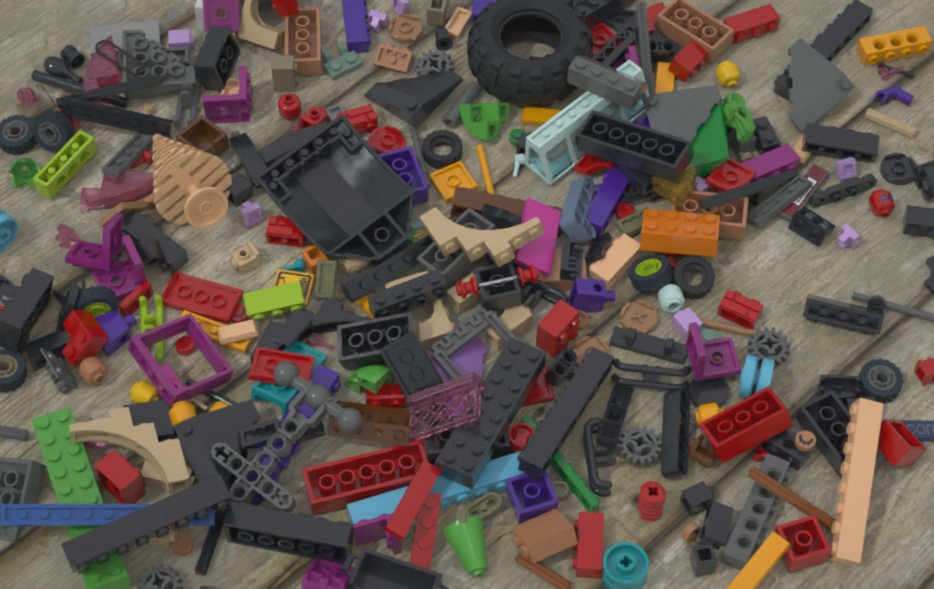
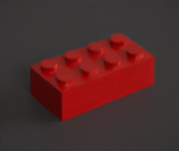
(746, 424)

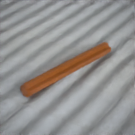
(790, 497)

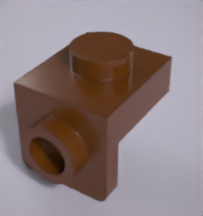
(702, 455)

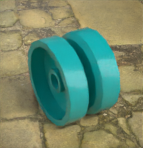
(625, 566)

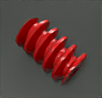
(651, 501)

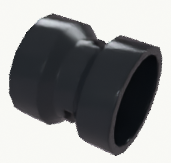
(72, 56)

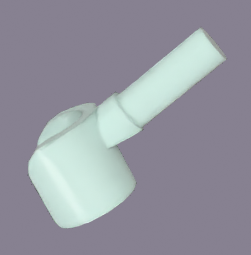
(519, 159)

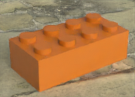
(680, 232)

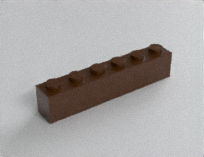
(465, 198)

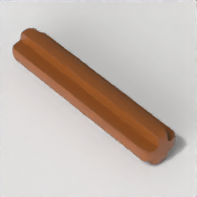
(543, 572)

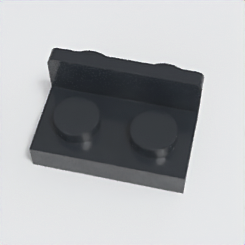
(811, 226)

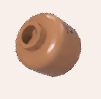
(93, 371)

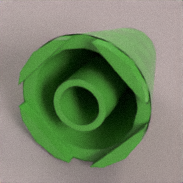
(468, 544)

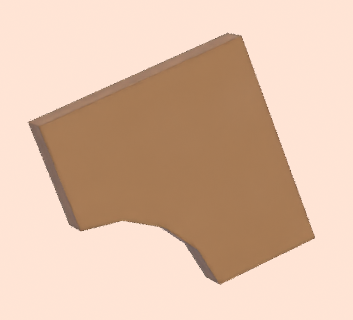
(122, 208)

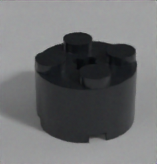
(925, 179)

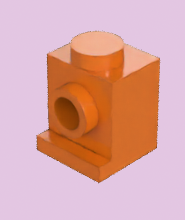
(310, 256)

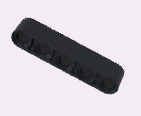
(675, 433)

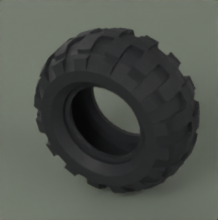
(523, 79)

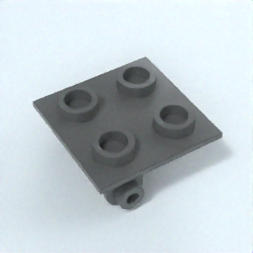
(59, 373)

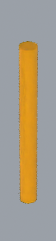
(485, 169)

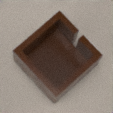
(204, 136)

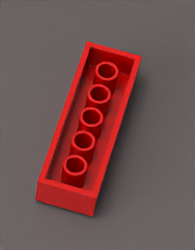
(361, 476)

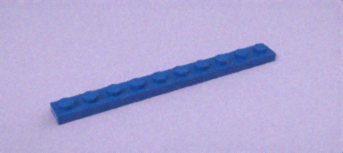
(74, 514)

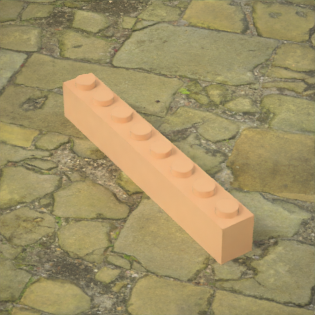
(856, 482)

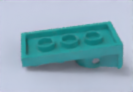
(281, 394)

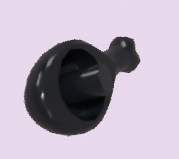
(59, 68)

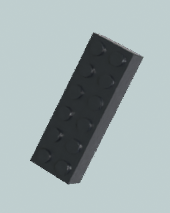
(634, 146)
(288, 532)

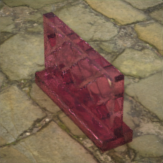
(443, 395)

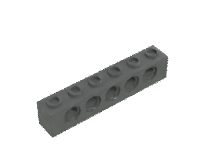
(733, 553)

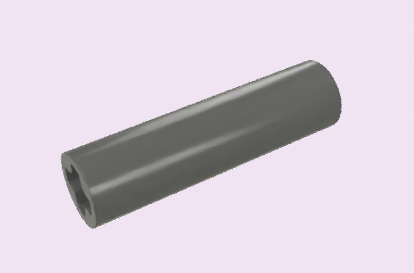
(467, 97)

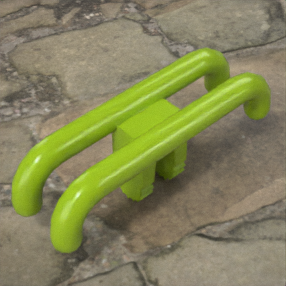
(149, 322)

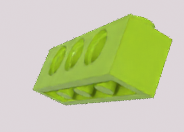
(65, 164)

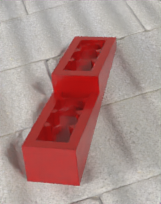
(412, 500)

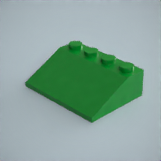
(710, 145)

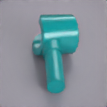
(297, 267)

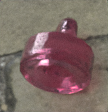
(26, 96)

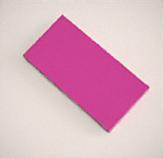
(540, 250)

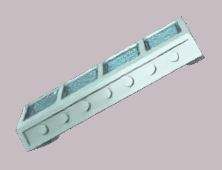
(553, 148)

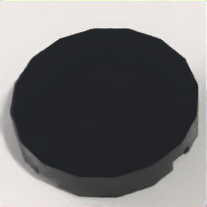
(898, 169)
(708, 391)

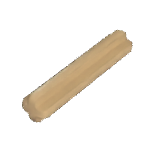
(890, 122)

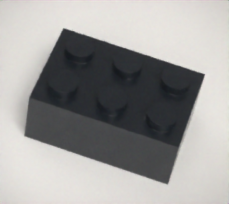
(217, 58)

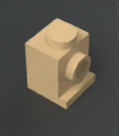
(245, 258)

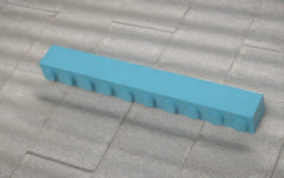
(491, 480)

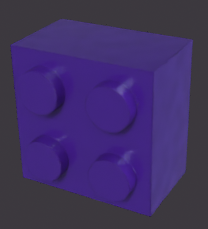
(530, 496)

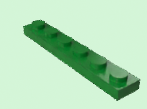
(568, 474)

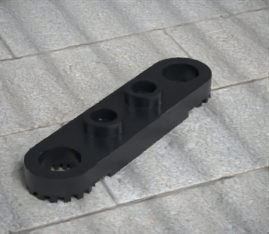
(842, 190)

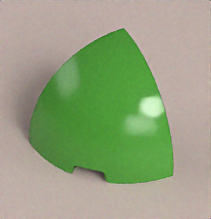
(484, 119)
(369, 377)

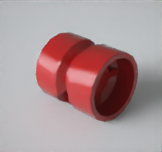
(519, 436)

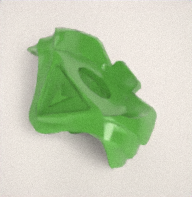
(738, 116)

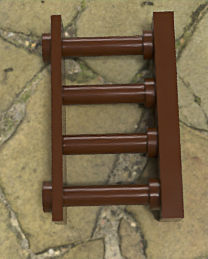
(378, 424)

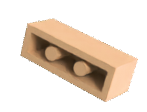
(616, 262)

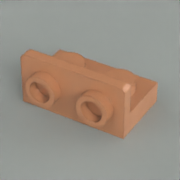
(393, 58)

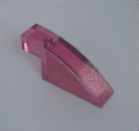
(101, 71)
(127, 188)

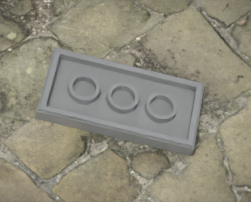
(99, 33)

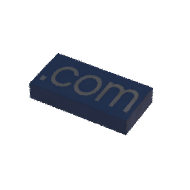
(922, 429)

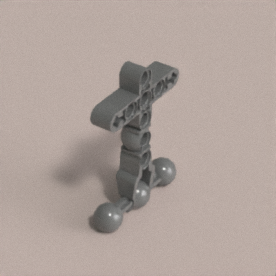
(317, 398)

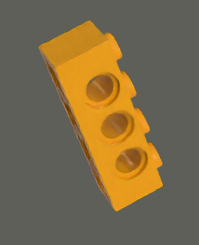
(894, 45)

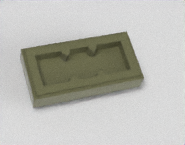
(631, 224)
(325, 279)

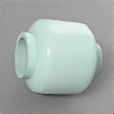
(671, 298)

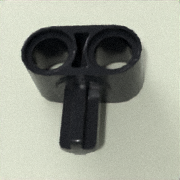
(661, 49)
(561, 367)

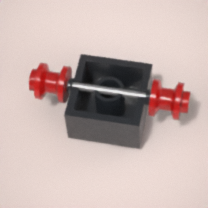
(497, 285)

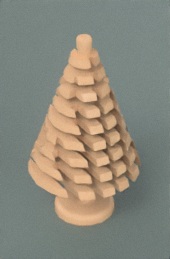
(189, 183)

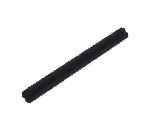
(748, 189)
(214, 532)

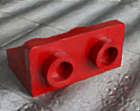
(388, 396)

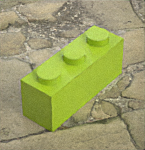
(274, 301)

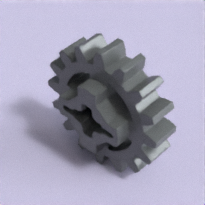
(434, 59)
(769, 346)
(630, 445)
(167, 578)

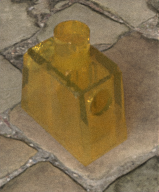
(676, 192)

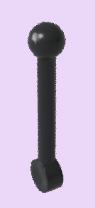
(910, 74)

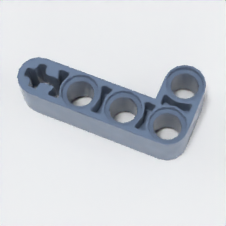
(575, 210)

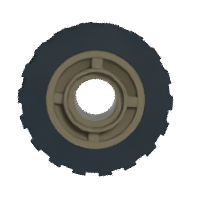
(15, 370)

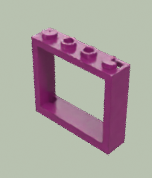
(138, 349)

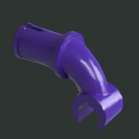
(894, 92)

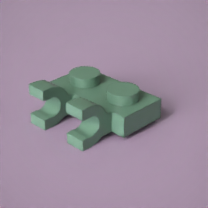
(342, 65)

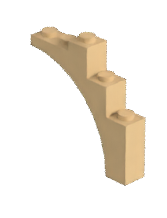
(476, 243)
(142, 439)

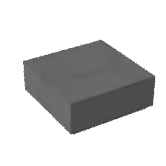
(332, 111)

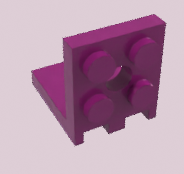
(230, 20)
(236, 106)
(99, 255)
(128, 271)
(701, 356)
(325, 575)

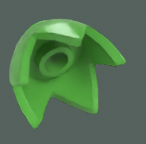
(22, 177)

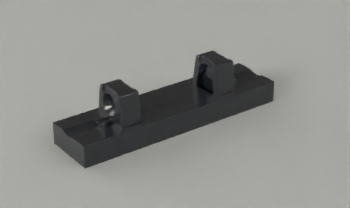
(649, 345)

